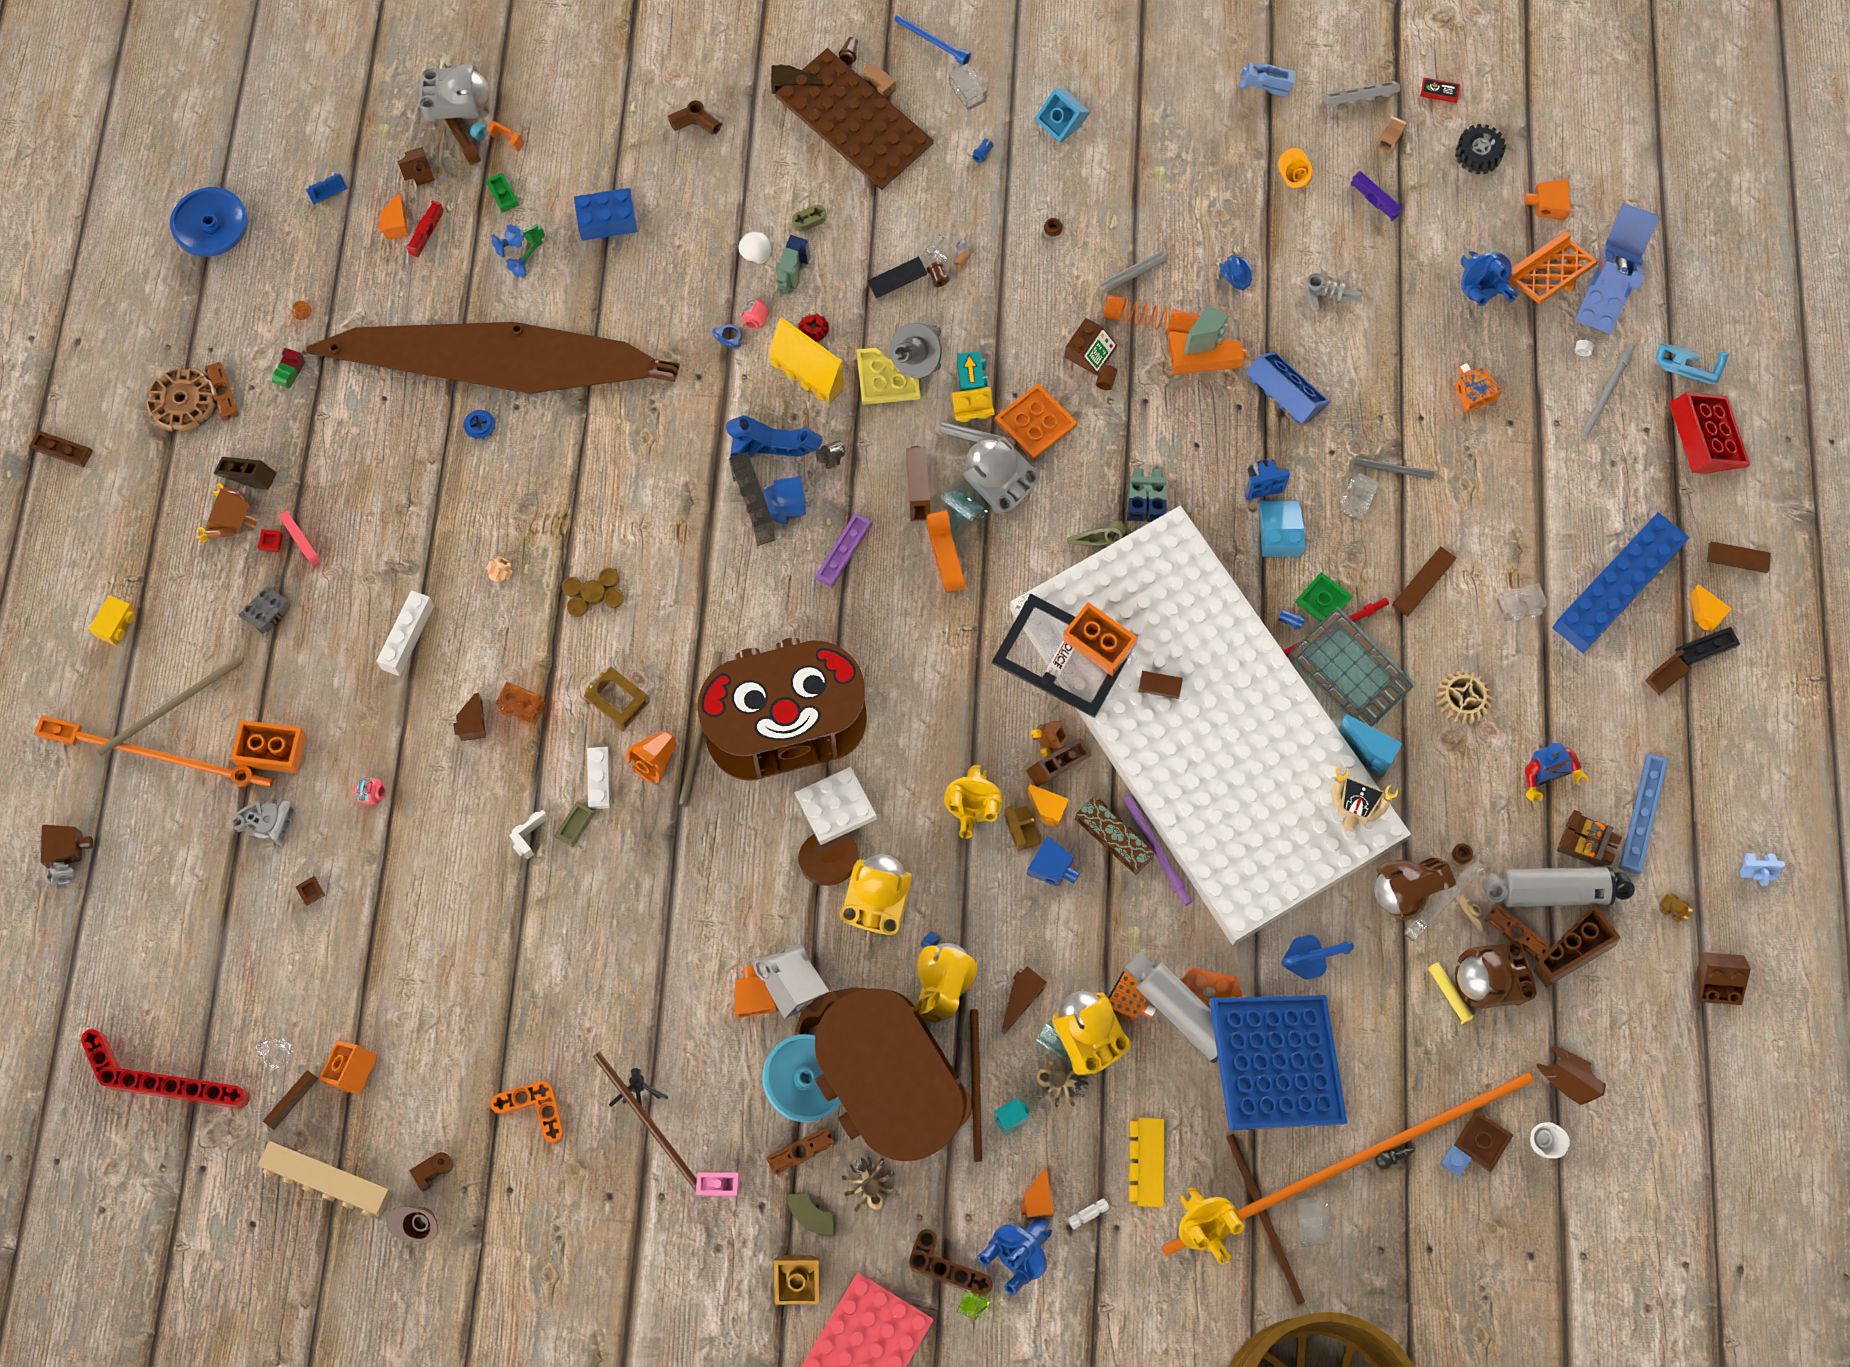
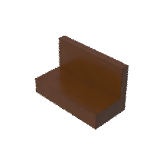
(1668, 673)

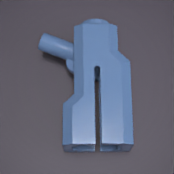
(1268, 77)

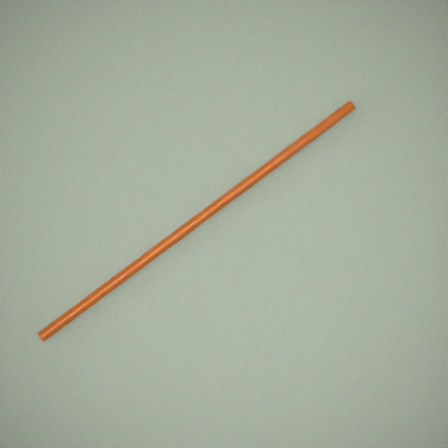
(1370, 1153)

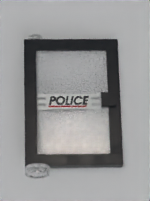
(1041, 657)

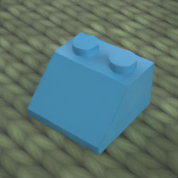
(1062, 114)

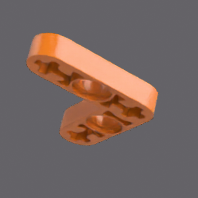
(540, 1102)

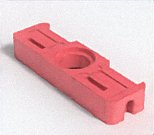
(299, 538)

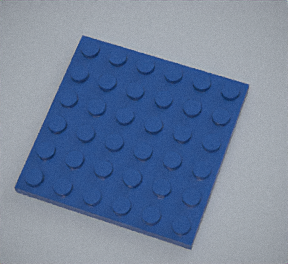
(1277, 1062)

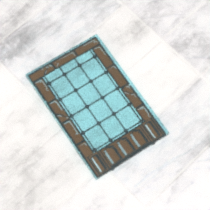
(1351, 668)

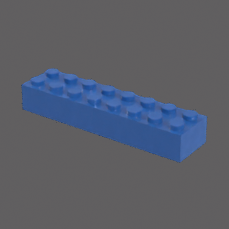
(1620, 582)

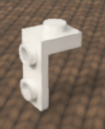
(521, 831)

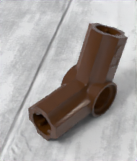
(688, 116)

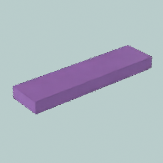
(843, 550)

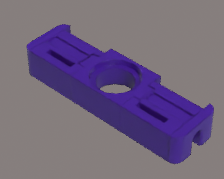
(1376, 195)

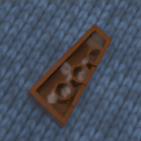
(1581, 944)

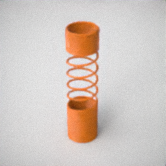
(1178, 322)

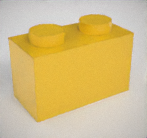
(112, 620)

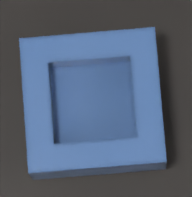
(1455, 1161)

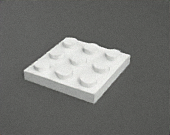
(835, 806)

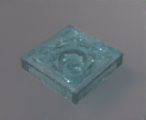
(963, 507)

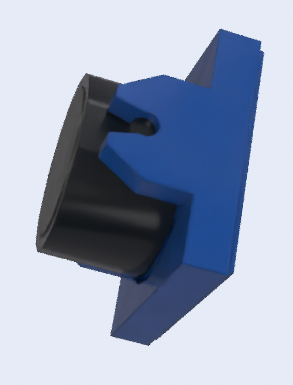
(1265, 479)

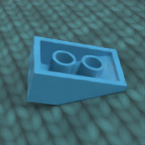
(1281, 529)
(1370, 745)

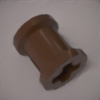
(937, 274)

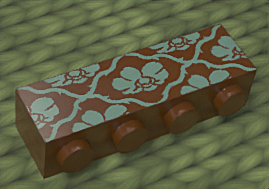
(1114, 835)

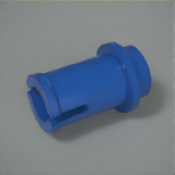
(980, 153)
(1291, 619)

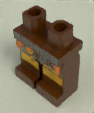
(1588, 840)

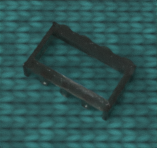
(750, 490)

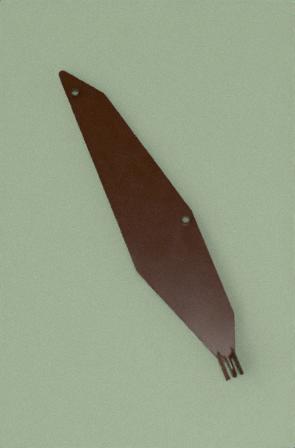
(497, 355)

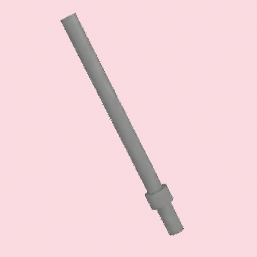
(1622, 362)

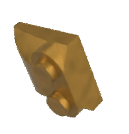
(796, 1279)

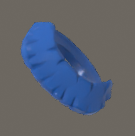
(733, 343)

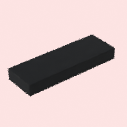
(897, 277)
(1708, 646)

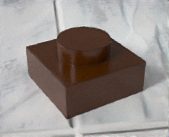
(310, 890)

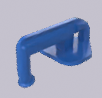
(1307, 956)

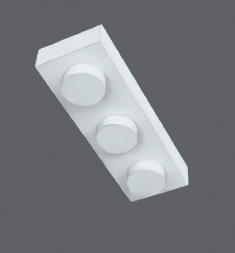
(598, 778)

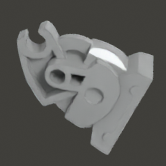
(269, 820)

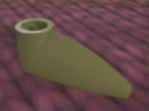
(1099, 536)

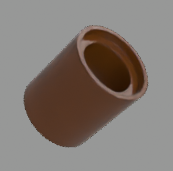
(1106, 377)

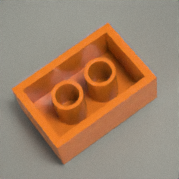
(1100, 638)
(269, 747)

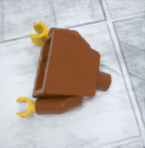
(227, 515)

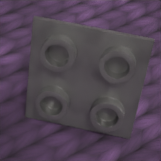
(264, 608)

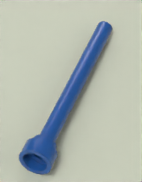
(962, 56)

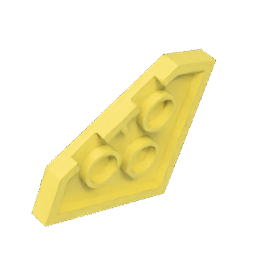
(882, 380)

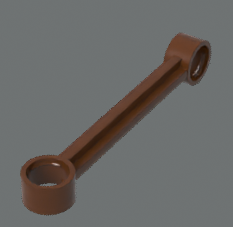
(468, 148)

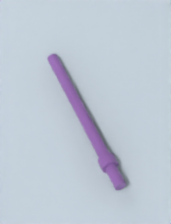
(1177, 884)

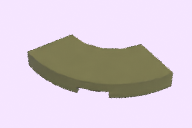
(810, 1216)

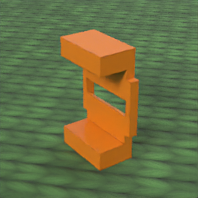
(494, 130)

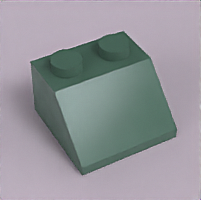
(1207, 331)

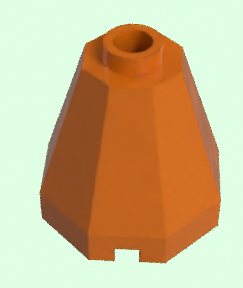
(652, 756)

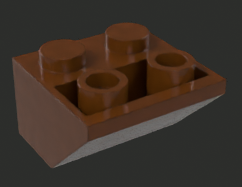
(1722, 978)

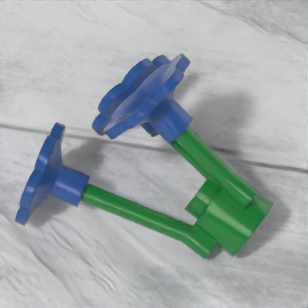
(514, 237)

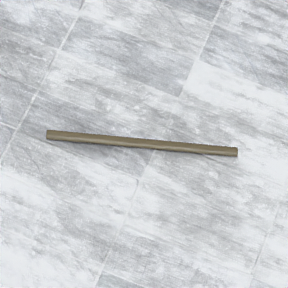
(169, 706)
(696, 746)

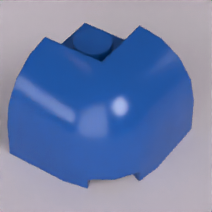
(785, 499)

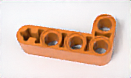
(944, 551)

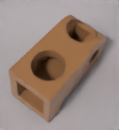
(879, 80)
(1392, 134)

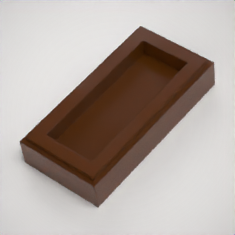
(1160, 684)

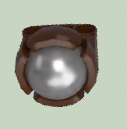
(1406, 887)
(1495, 976)

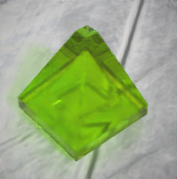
(972, 1305)

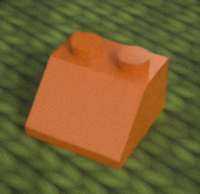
(348, 1067)

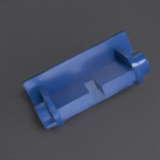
(327, 188)

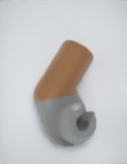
(963, 252)

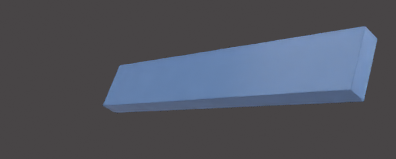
(1643, 814)

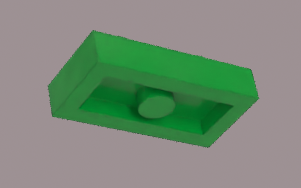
(502, 192)

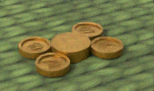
(592, 592)

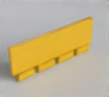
(1149, 1168)

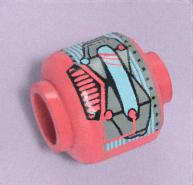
(755, 314)
(369, 791)

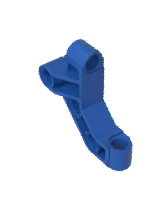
(757, 437)

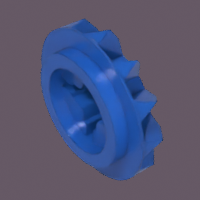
(471, 422)

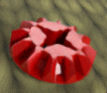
(818, 333)

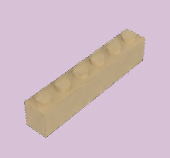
(324, 1178)

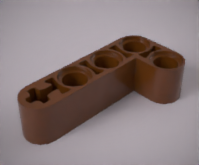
(951, 1267)

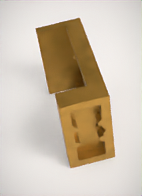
(624, 718)

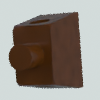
(62, 844)

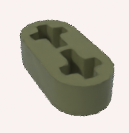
(809, 218)

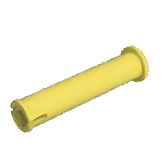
(1451, 993)

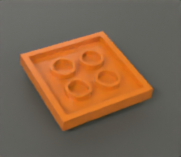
(1035, 421)

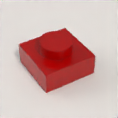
(270, 540)

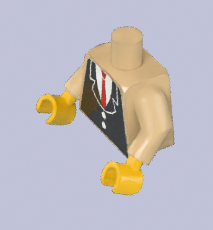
(1358, 801)

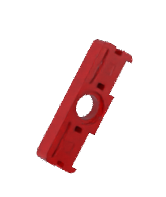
(425, 229)

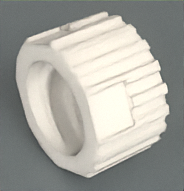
(1584, 348)

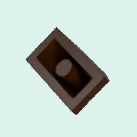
(470, 720)

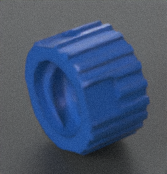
(930, 939)

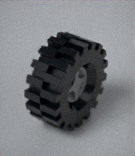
(1484, 140)

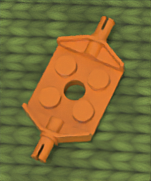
(1224, 984)

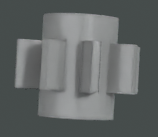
(59, 875)

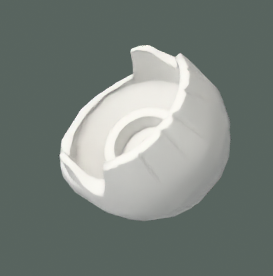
(755, 247)
(1549, 1140)

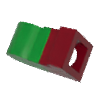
(288, 368)

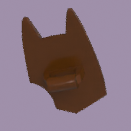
(1573, 1077)

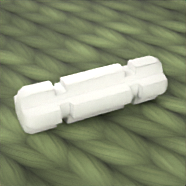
(1088, 1213)

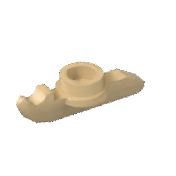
(1473, 912)

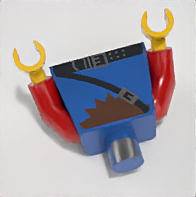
(1550, 765)

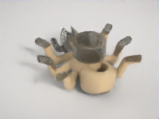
(1058, 1079)
(870, 1186)

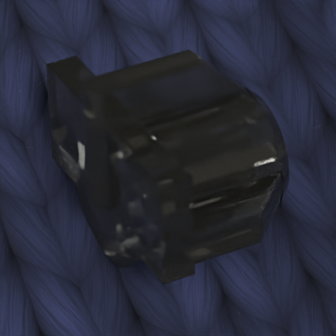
(831, 454)

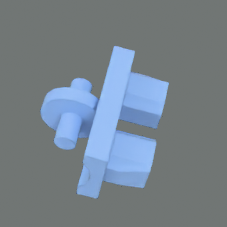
(1761, 870)

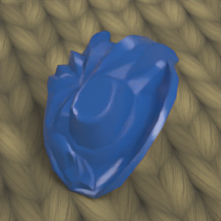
(1237, 272)

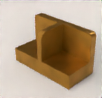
(1021, 827)

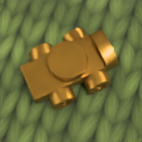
(1678, 908)

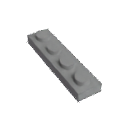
(1367, 92)

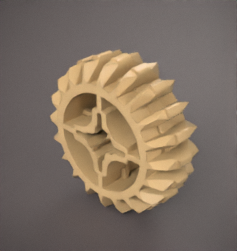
(1446, 693)

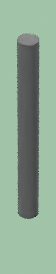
(1394, 468)

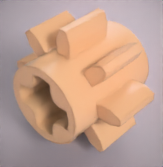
(499, 569)

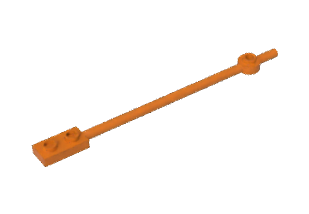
(69, 733)

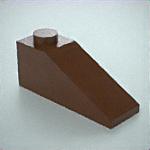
(1058, 762)
(1024, 991)

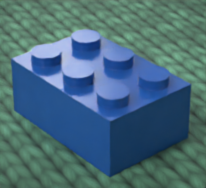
(605, 214)

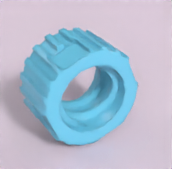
(479, 131)

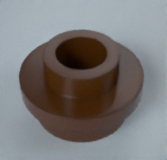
(1053, 222)
(1464, 848)

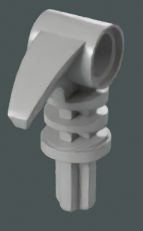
(1324, 288)

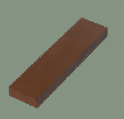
(1424, 581)

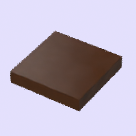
(1483, 1140)

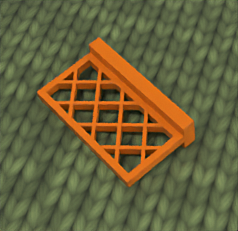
(1541, 260)

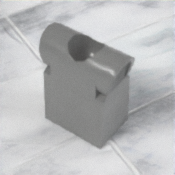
(790, 980)

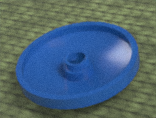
(209, 222)

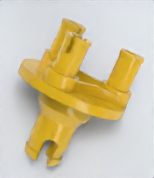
(973, 800)
(1208, 1223)

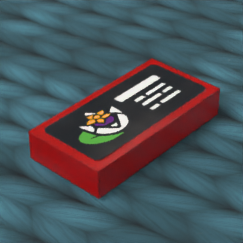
(1440, 90)

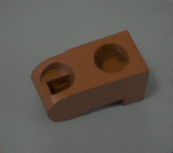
(431, 1168)

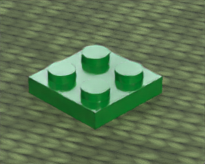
(1323, 597)

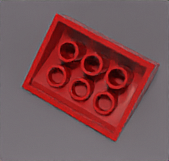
(1709, 433)

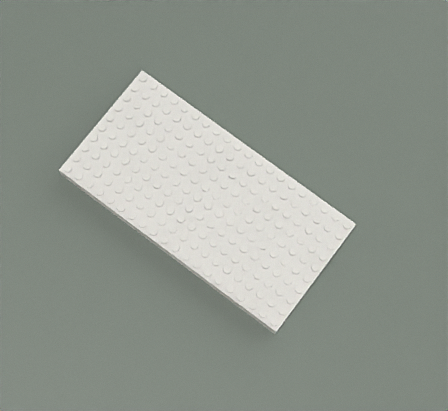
(1246, 753)

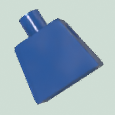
(1052, 864)

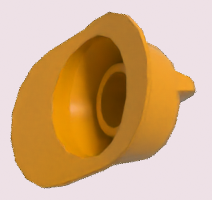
(1295, 168)

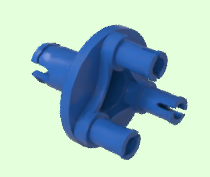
(1487, 277)
(1019, 1252)

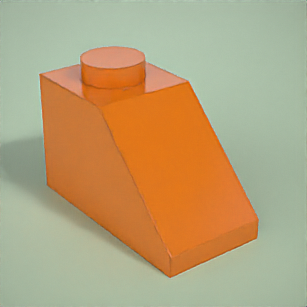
(393, 219)
(1037, 1199)

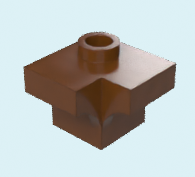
(416, 166)

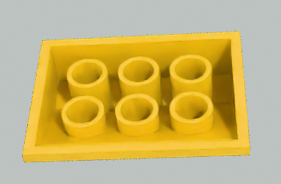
(806, 362)

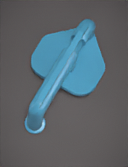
(1679, 367)

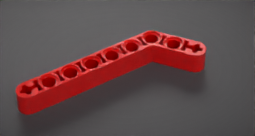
(163, 1082)

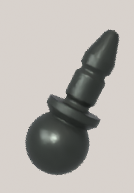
(1385, 1160)

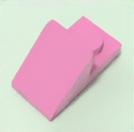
(718, 1184)

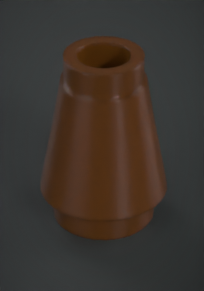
(849, 51)

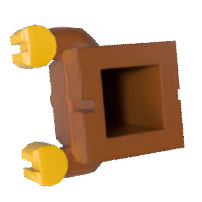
(1051, 736)

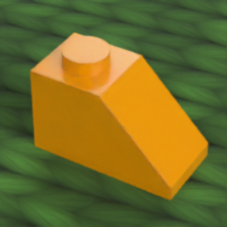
(1707, 608)
(1047, 805)

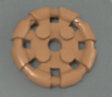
(186, 408)

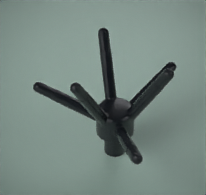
(637, 1085)

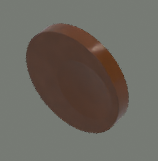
(828, 862)

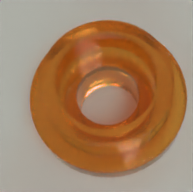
(301, 305)

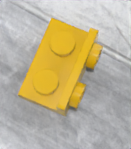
(972, 404)

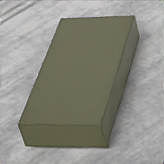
(574, 824)

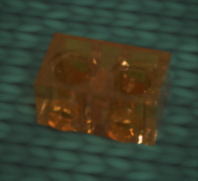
(523, 699)

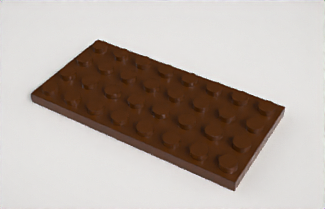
(855, 119)

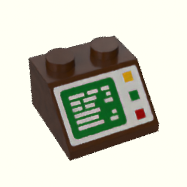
(1090, 346)

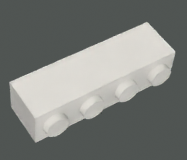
(405, 633)

